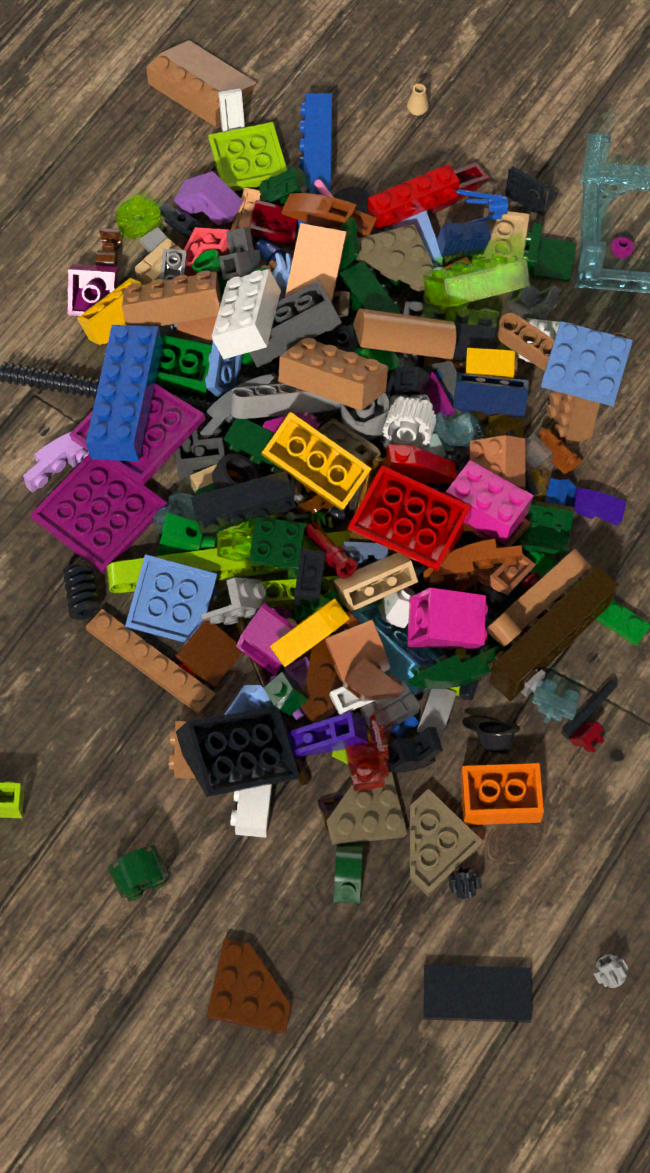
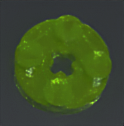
(137, 207)

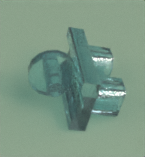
(553, 705)

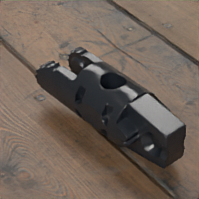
(179, 220)

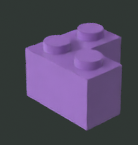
(209, 195)

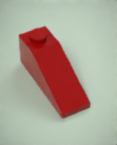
(419, 464)

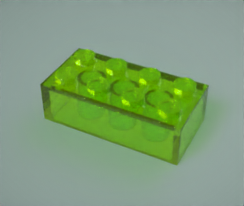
(476, 279)

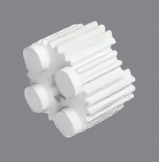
(410, 422)

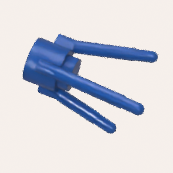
(496, 203)

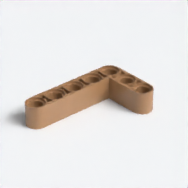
(523, 332)
(537, 598)

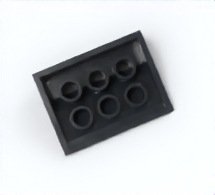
(238, 751)

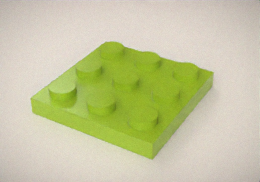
(247, 155)

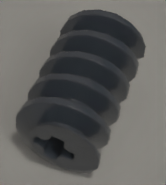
(80, 591)

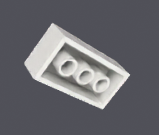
(246, 313)

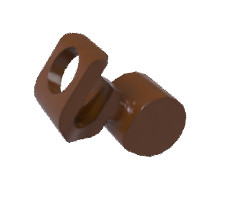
(110, 242)

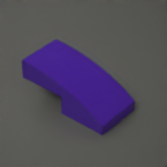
(597, 504)

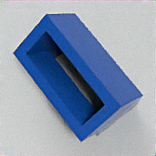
(560, 492)

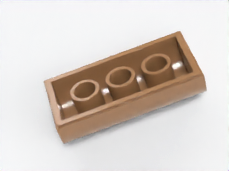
(405, 333)

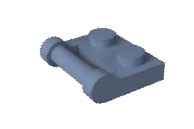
(360, 550)

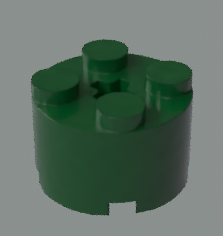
(139, 872)

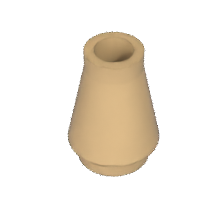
(418, 100)

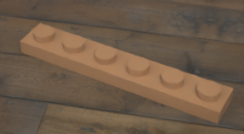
(151, 662)

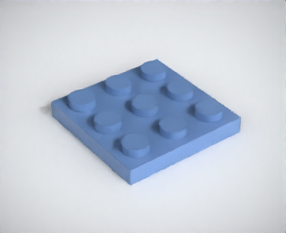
(586, 363)
(170, 599)

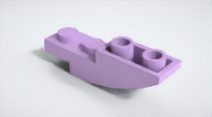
(52, 460)

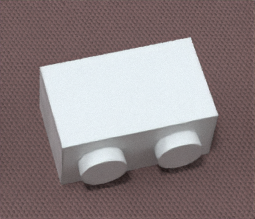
(252, 811)

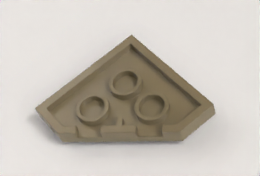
(397, 255)
(367, 815)
(437, 842)

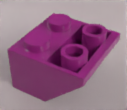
(260, 634)

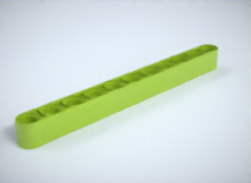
(125, 574)

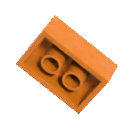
(501, 794)

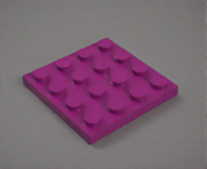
(167, 428)
(98, 512)

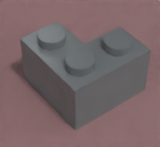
(198, 454)

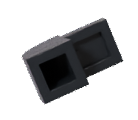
(415, 752)

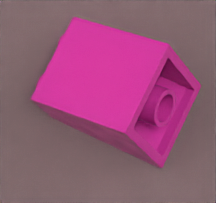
(447, 619)

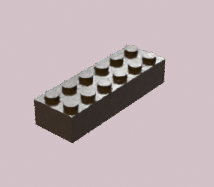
(553, 632)

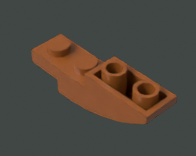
(326, 210)
(461, 561)

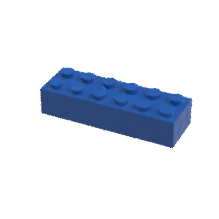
(124, 393)

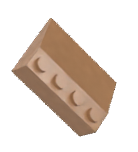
(195, 78)

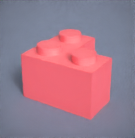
(204, 240)

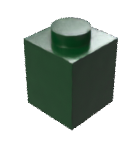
(286, 693)

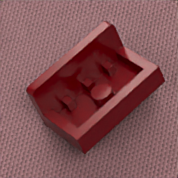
(270, 224)

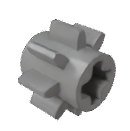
(611, 971)

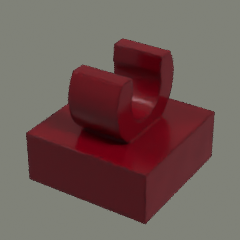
(586, 734)

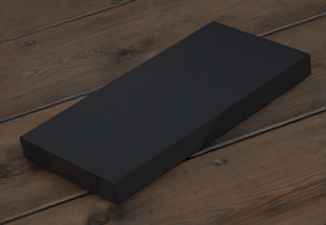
(477, 993)

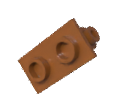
(562, 456)

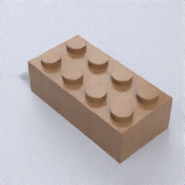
(172, 300)
(333, 373)
(572, 416)

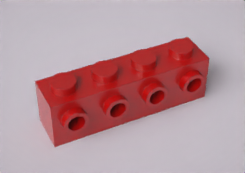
(413, 197)

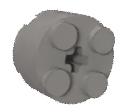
(369, 421)

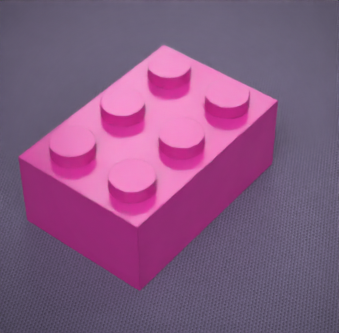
(494, 502)

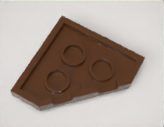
(319, 683)
(246, 991)

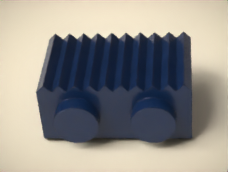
(463, 239)

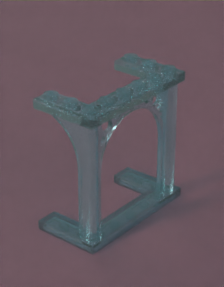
(595, 175)

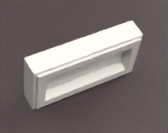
(231, 109)

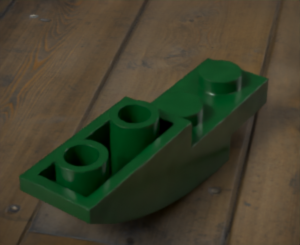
(454, 671)

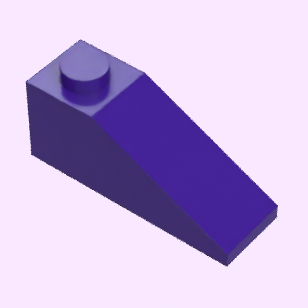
(328, 735)

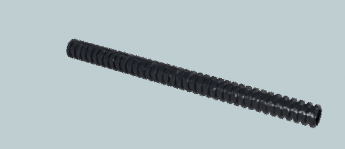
(86, 386)

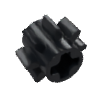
(464, 882)

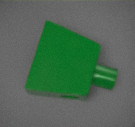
(182, 536)

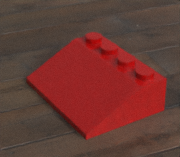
(410, 518)

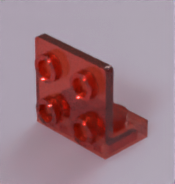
(367, 760)

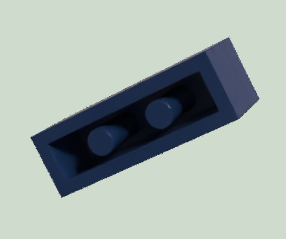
(490, 394)

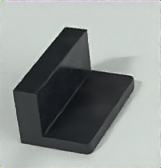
(309, 576)

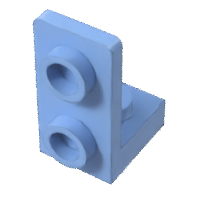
(250, 698)

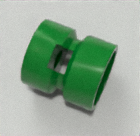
(210, 262)

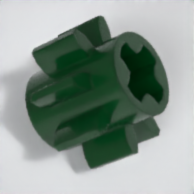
(324, 523)

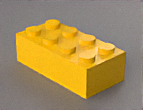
(316, 461)

